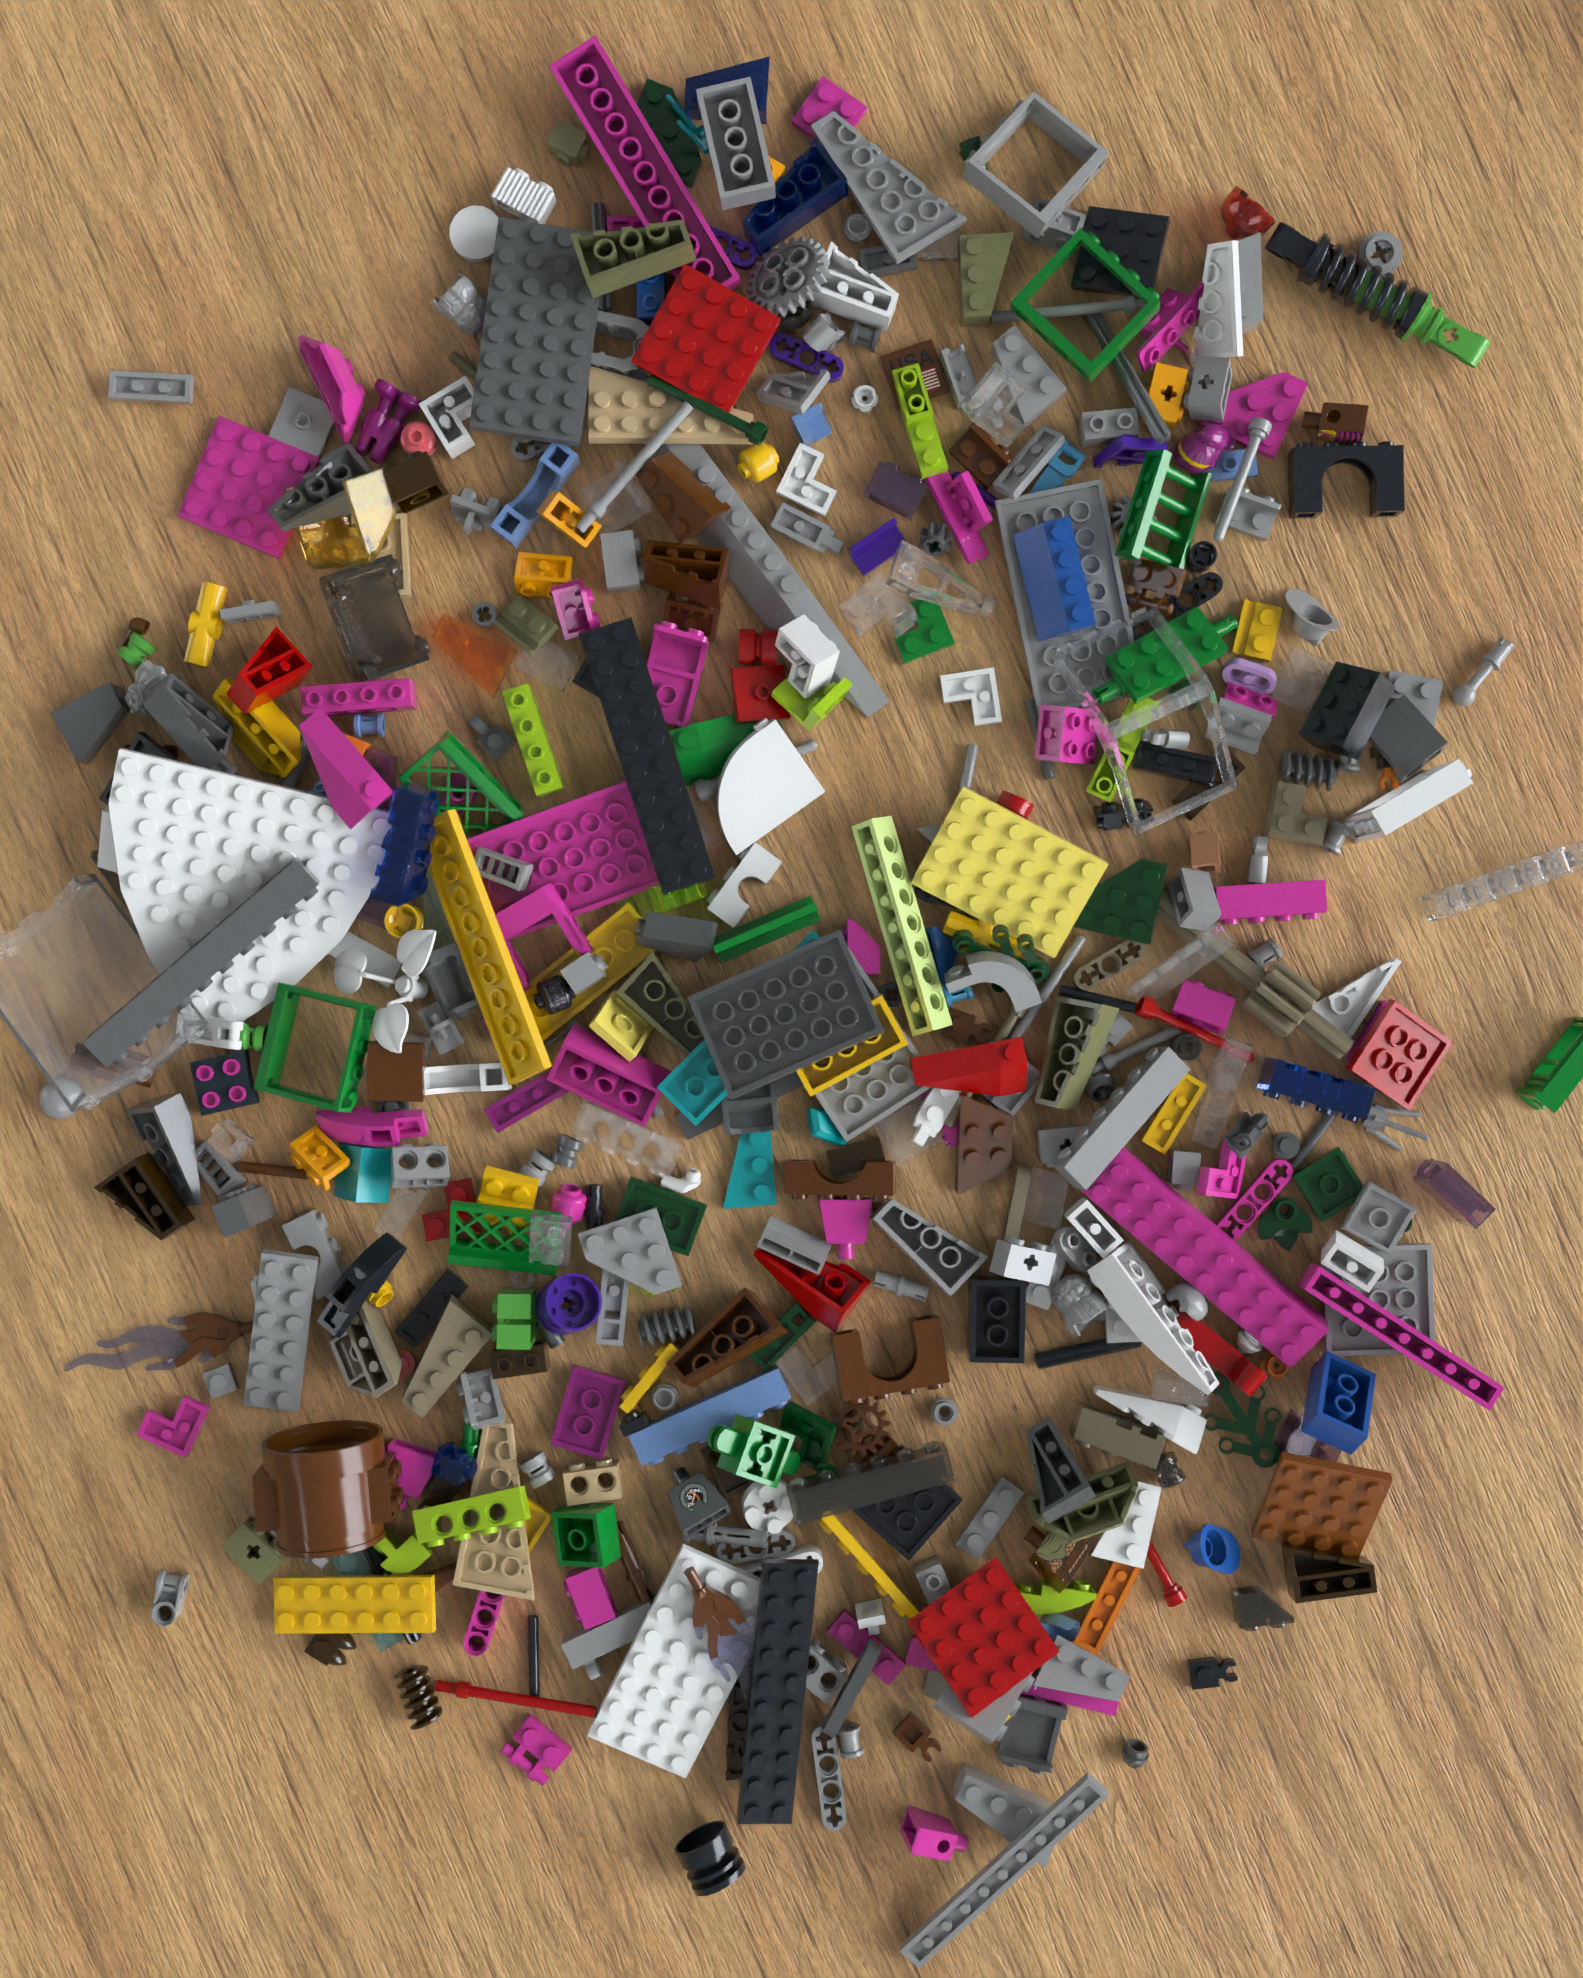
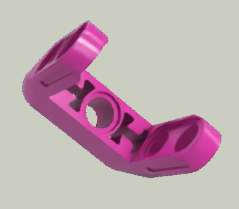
(532, 910)

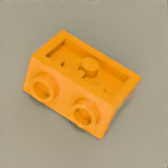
(539, 572)
(318, 1157)

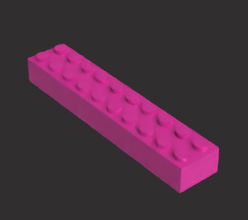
(636, 154)
(1207, 1258)

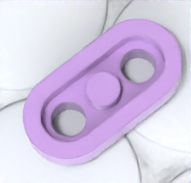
(1249, 675)

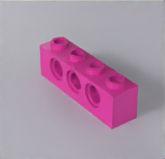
(359, 697)

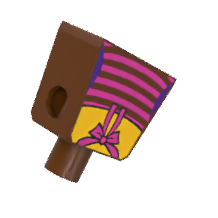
(1347, 424)

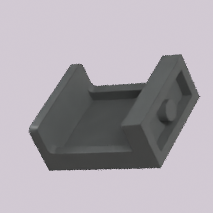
(1406, 738)
(450, 982)
(1032, 1734)

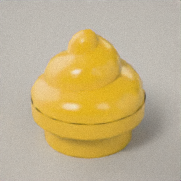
(383, 1296)

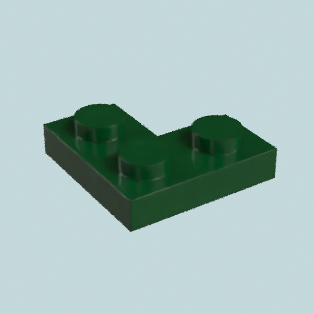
(813, 1429)

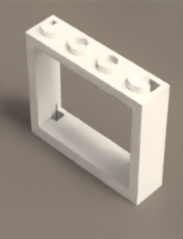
(1408, 801)

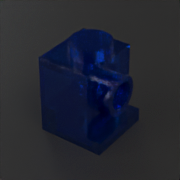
(454, 1464)

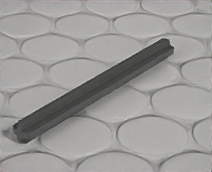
(1130, 380)

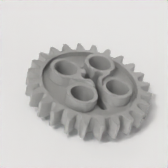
(788, 276)

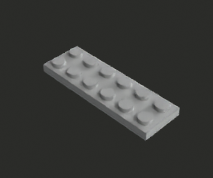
(280, 1330)

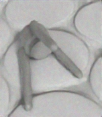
(1379, 1120)

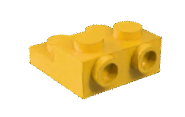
(509, 1190)

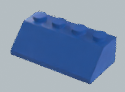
(1054, 579)

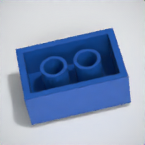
(1338, 1403)

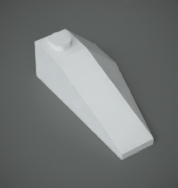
(1175, 1420)

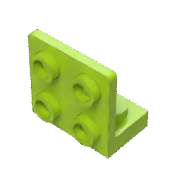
(814, 708)

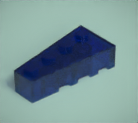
(801, 196)
(407, 845)
(1316, 1089)

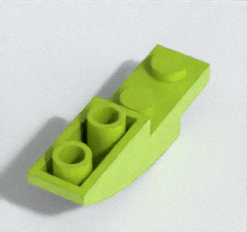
(919, 421)
(1103, 781)
(1048, 1601)

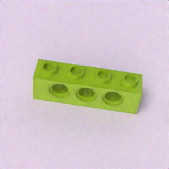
(533, 740)
(428, 1519)

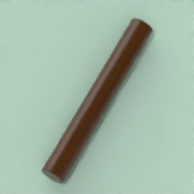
(273, 1170)

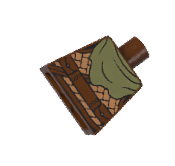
(1055, 1557)

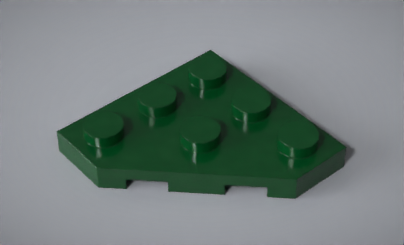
(663, 122)
(1126, 902)

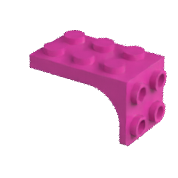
(676, 669)

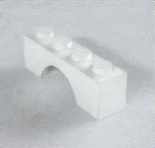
(465, 1078)

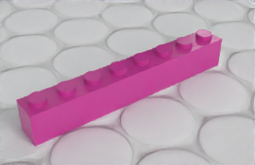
(1400, 1336)

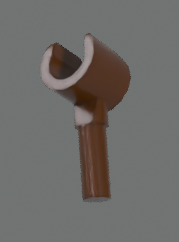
(139, 626)

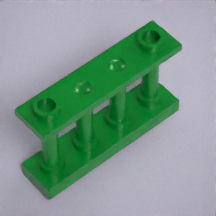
(1143, 505)

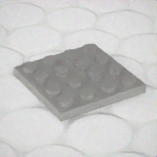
(1402, 1289)

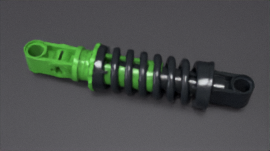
(1406, 310)

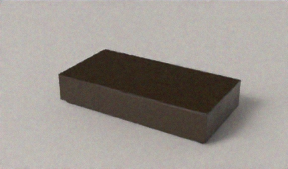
(854, 1156)

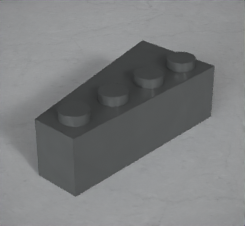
(243, 1209)

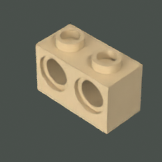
(595, 1489)

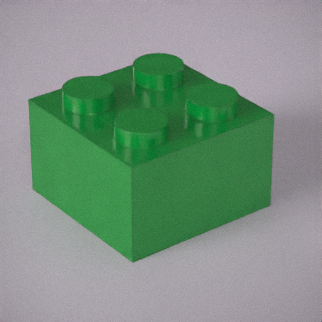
(586, 1535)

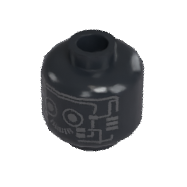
(553, 995)

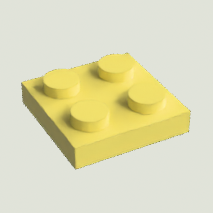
(621, 1026)

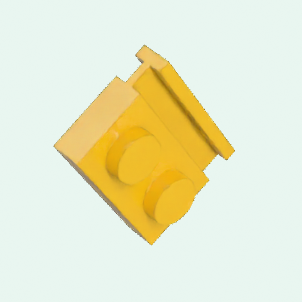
(1256, 630)

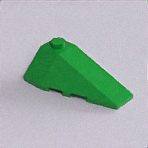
(707, 745)

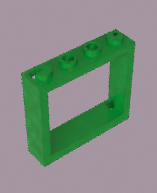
(1054, 338)
(278, 1039)

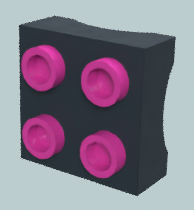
(224, 1082)

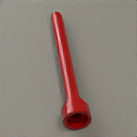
(1148, 1008)
(1172, 1591)

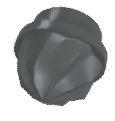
(1135, 1753)

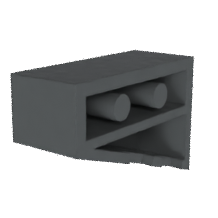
(190, 721)
(1056, 1472)

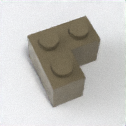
(1285, 819)

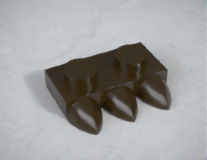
(325, 1647)

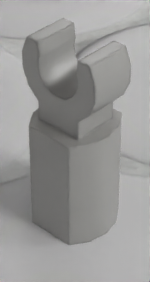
(1167, 738)
(1258, 861)

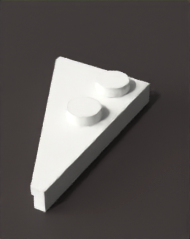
(1353, 1001)

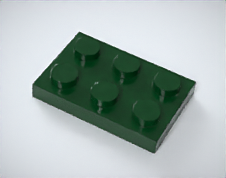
(677, 1212)

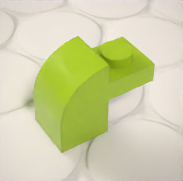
(402, 1556)

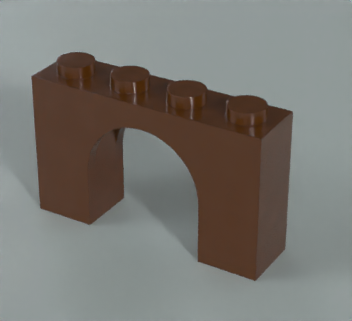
(926, 1369)

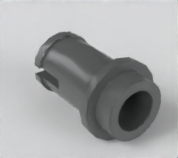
(552, 1339)

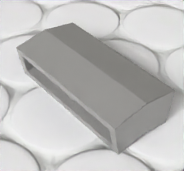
(794, 1245)

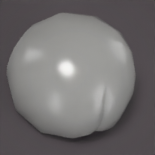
(53, 1104)
(1190, 1300)

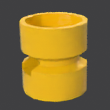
(404, 919)

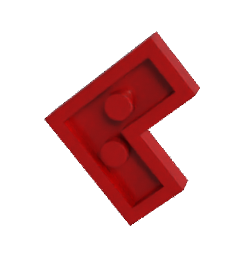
(438, 1223)

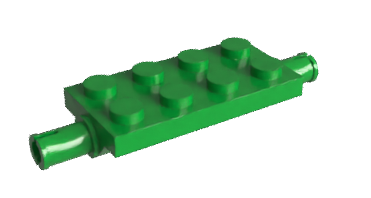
(1149, 664)

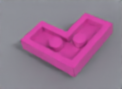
(822, 101)
(1225, 1179)
(178, 1433)

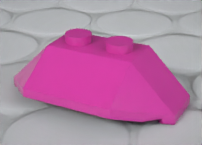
(335, 384)

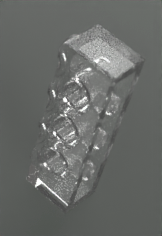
(585, 1132)

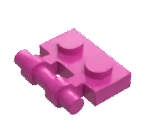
(540, 1742)

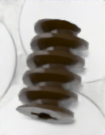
(420, 1695)

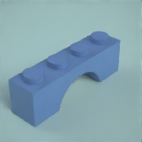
(551, 474)

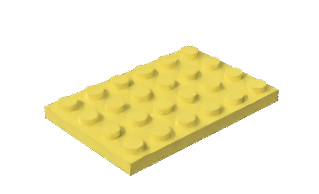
(1009, 871)

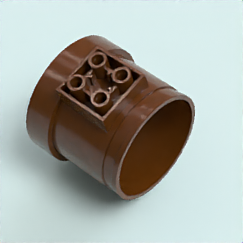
(327, 1488)

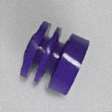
(583, 1302)

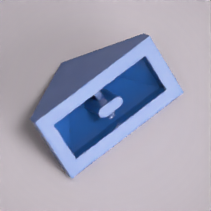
(941, 950)

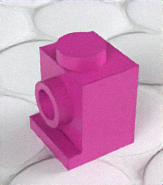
(459, 780)

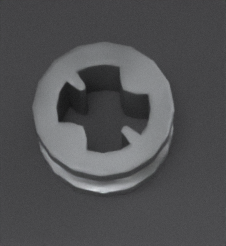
(477, 619)

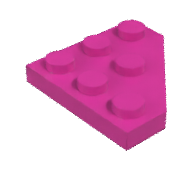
(1269, 399)

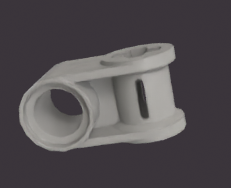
(823, 334)
(169, 1592)

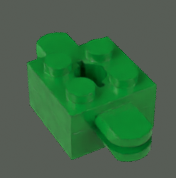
(754, 1450)

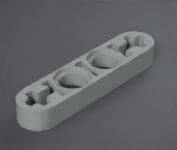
(827, 1776)

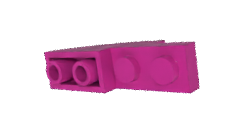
(370, 1128)

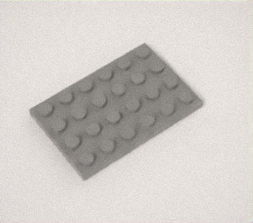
(874, 1090)

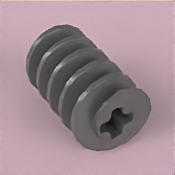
(1307, 768)
(666, 1325)

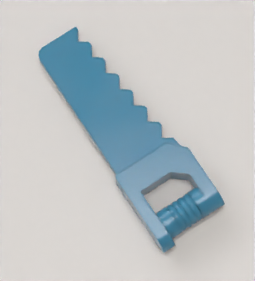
(1057, 470)

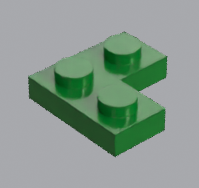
(930, 636)

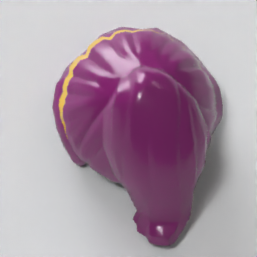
(1202, 448)

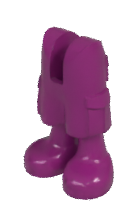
(385, 429)

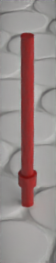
(465, 1689)

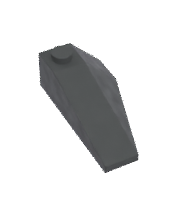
(321, 492)
(169, 1132)

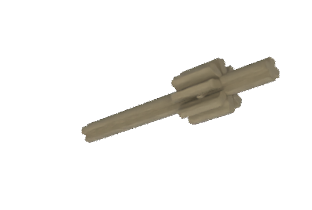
(1275, 996)

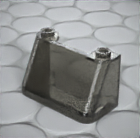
(372, 619)

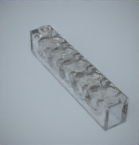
(1503, 881)

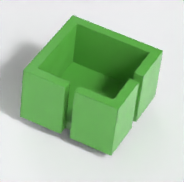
(515, 1317)

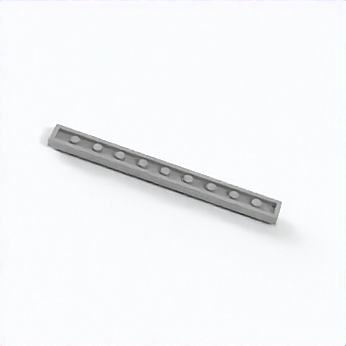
(1004, 1870)

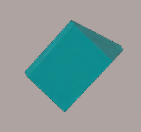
(367, 1176)

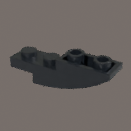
(358, 1281)

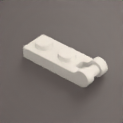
(215, 1032)

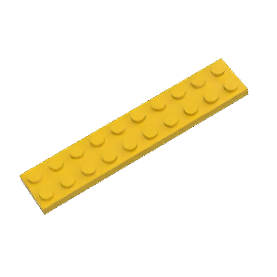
(485, 952)

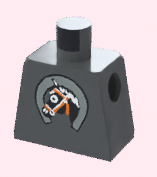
(696, 1502)

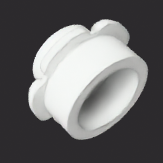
(859, 393)

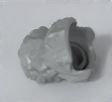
(463, 306)
(146, 677)
(1078, 1302)

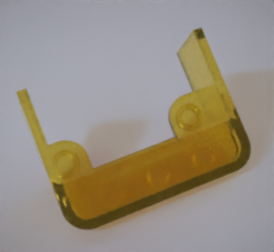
(341, 544)

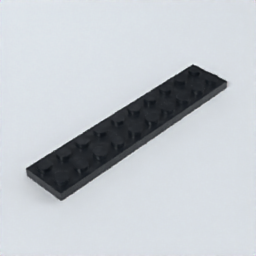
(647, 756)
(777, 1691)

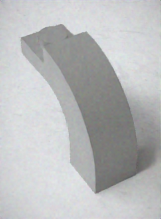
(997, 969)

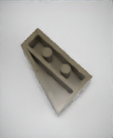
(1117, 1435)

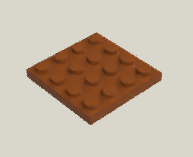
(1321, 1504)

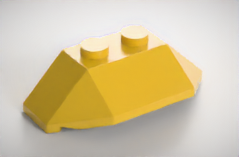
(262, 734)

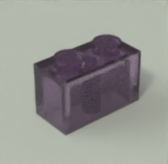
(896, 490)

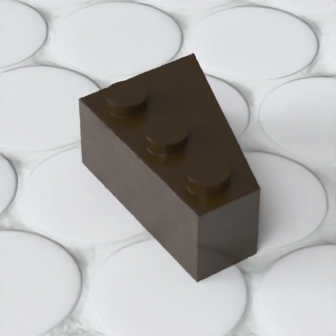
(148, 1196)

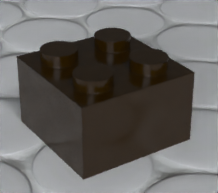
(413, 482)

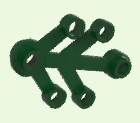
(1032, 962)
(1246, 1425)

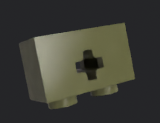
(240, 1549)

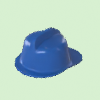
(1214, 1549)

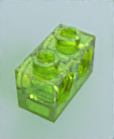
(676, 899)

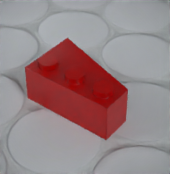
(269, 673)

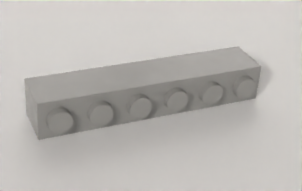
(1121, 1117)

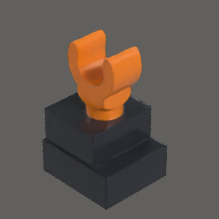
(1387, 770)

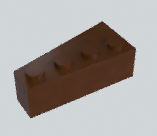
(726, 1339)

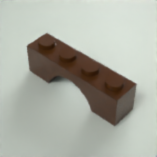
(804, 1178)

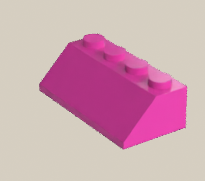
(606, 1078)

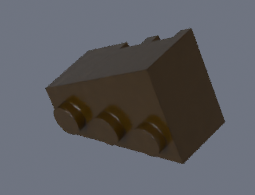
(1325, 1574)

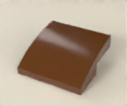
(396, 1075)

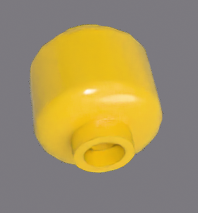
(758, 462)

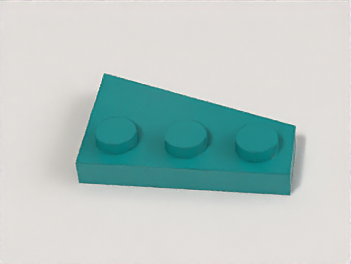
(752, 1173)

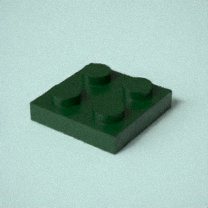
(1328, 1184)

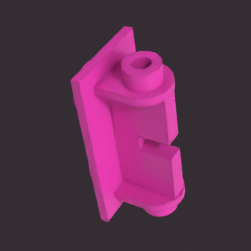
(1251, 699)

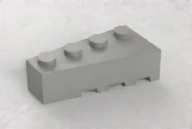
(933, 1250)
(999, 1803)

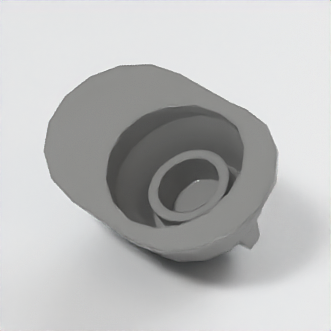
(1310, 617)

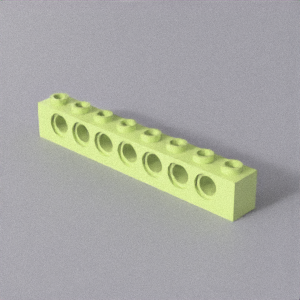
(901, 925)

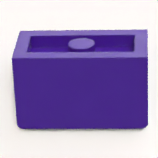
(876, 547)

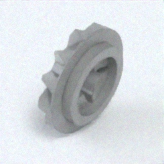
(1384, 242)

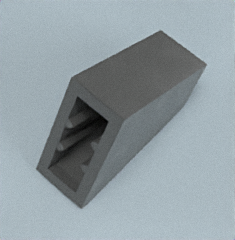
(91, 720)
(676, 935)

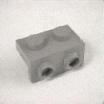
(482, 1399)

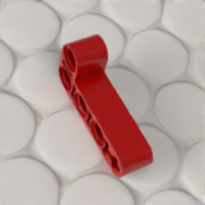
(1223, 1355)

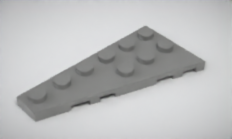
(889, 195)

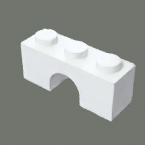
(755, 864)

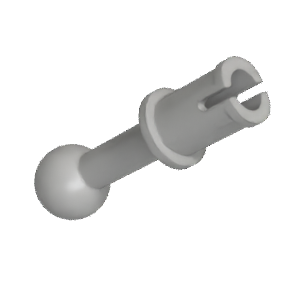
(1465, 694)

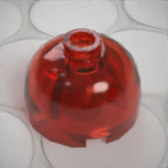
(1244, 216)

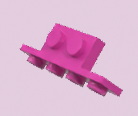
(1172, 320)
(962, 511)

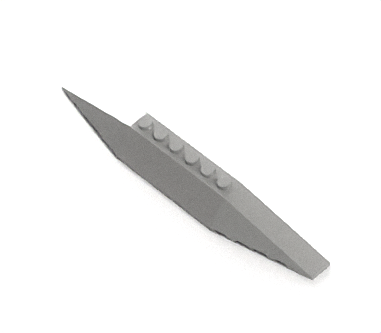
(767, 577)

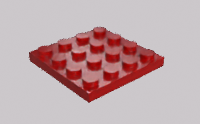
(706, 339)
(982, 1637)

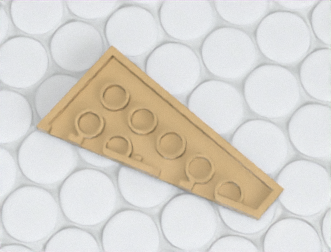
(633, 412)
(499, 1559)

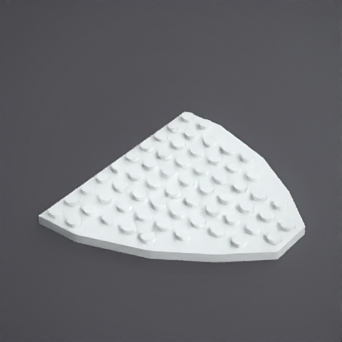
(206, 841)

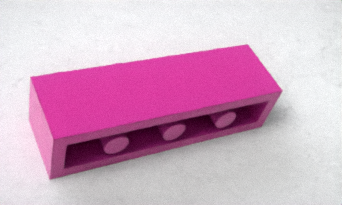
(1270, 900)

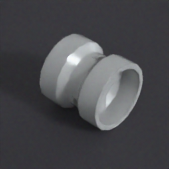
(538, 1166)
(540, 1473)

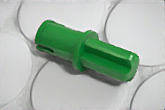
(470, 1439)

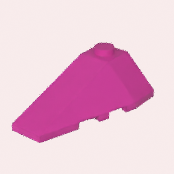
(345, 774)

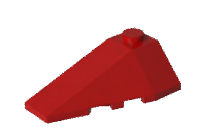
(985, 1069)
(824, 1296)

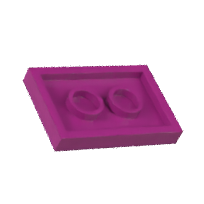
(588, 1411)

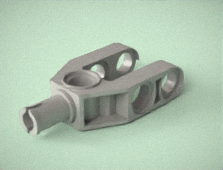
(624, 328)

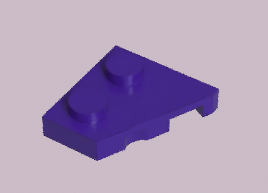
(1127, 450)

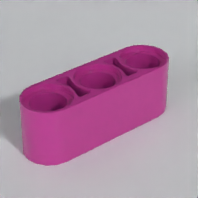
(480, 1625)

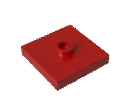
(753, 692)

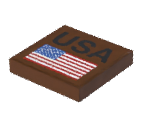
(926, 356)

